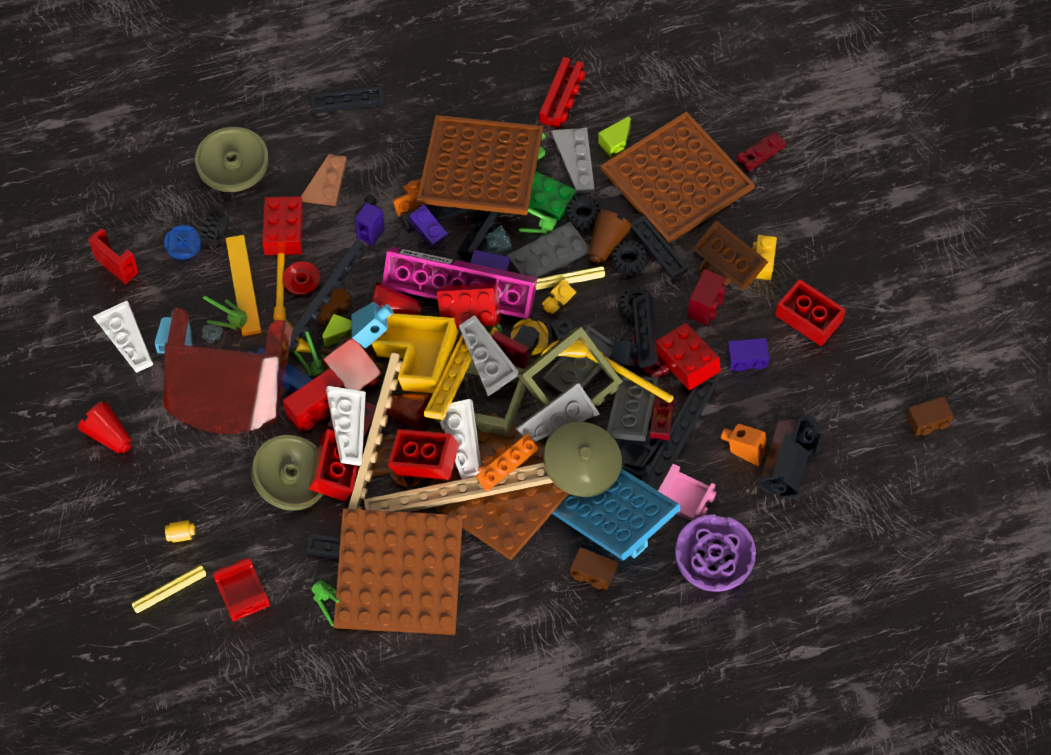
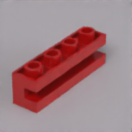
(561, 93)

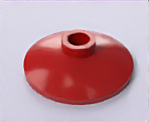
(301, 271)

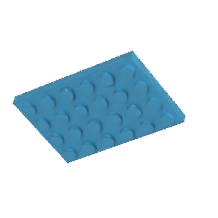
(620, 516)

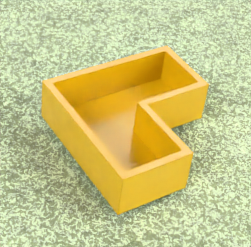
(424, 346)

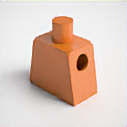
(746, 443)

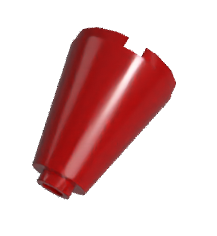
(396, 300)
(106, 428)

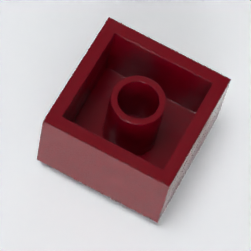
(706, 297)

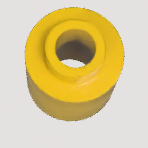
(179, 531)

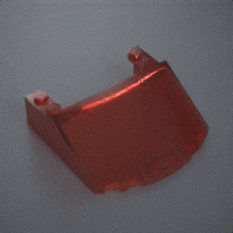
(224, 388)

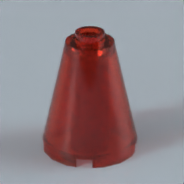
(410, 410)

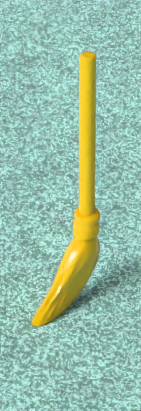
(279, 309)
(579, 350)

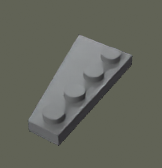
(576, 157)
(489, 359)
(568, 407)

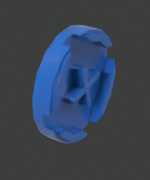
(182, 242)

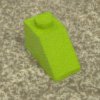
(615, 137)

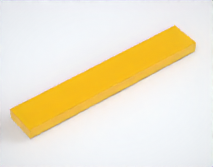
(243, 283)
(449, 381)

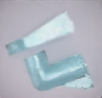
(498, 240)

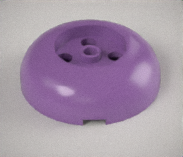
(734, 542)

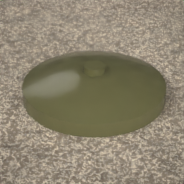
(231, 159)
(582, 459)
(284, 471)

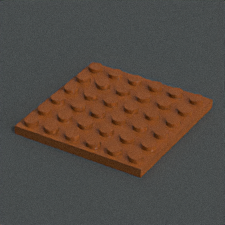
(480, 165)
(677, 177)
(510, 517)
(398, 571)

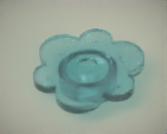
(212, 332)

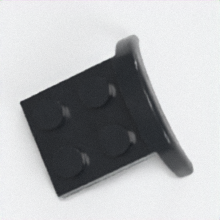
(638, 453)

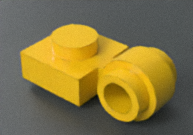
(561, 294)

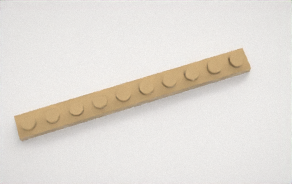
(375, 435)
(457, 491)

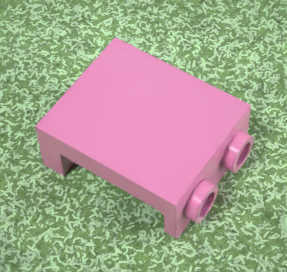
(688, 492)

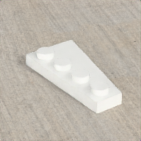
(124, 332)
(347, 415)
(462, 425)

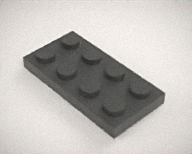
(549, 252)
(580, 370)
(631, 410)

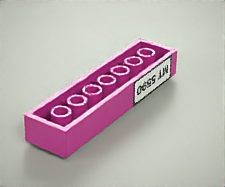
(426, 274)

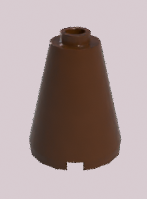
(606, 235)

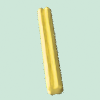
(571, 277)
(168, 589)

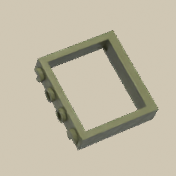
(557, 349)
(498, 425)

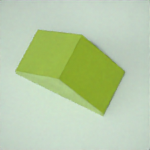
(336, 329)

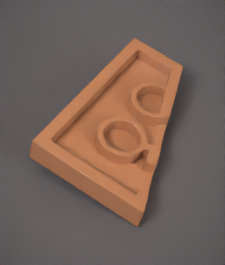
(327, 182)

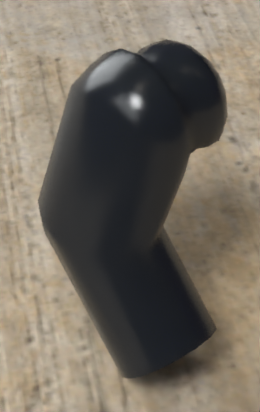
(369, 199)

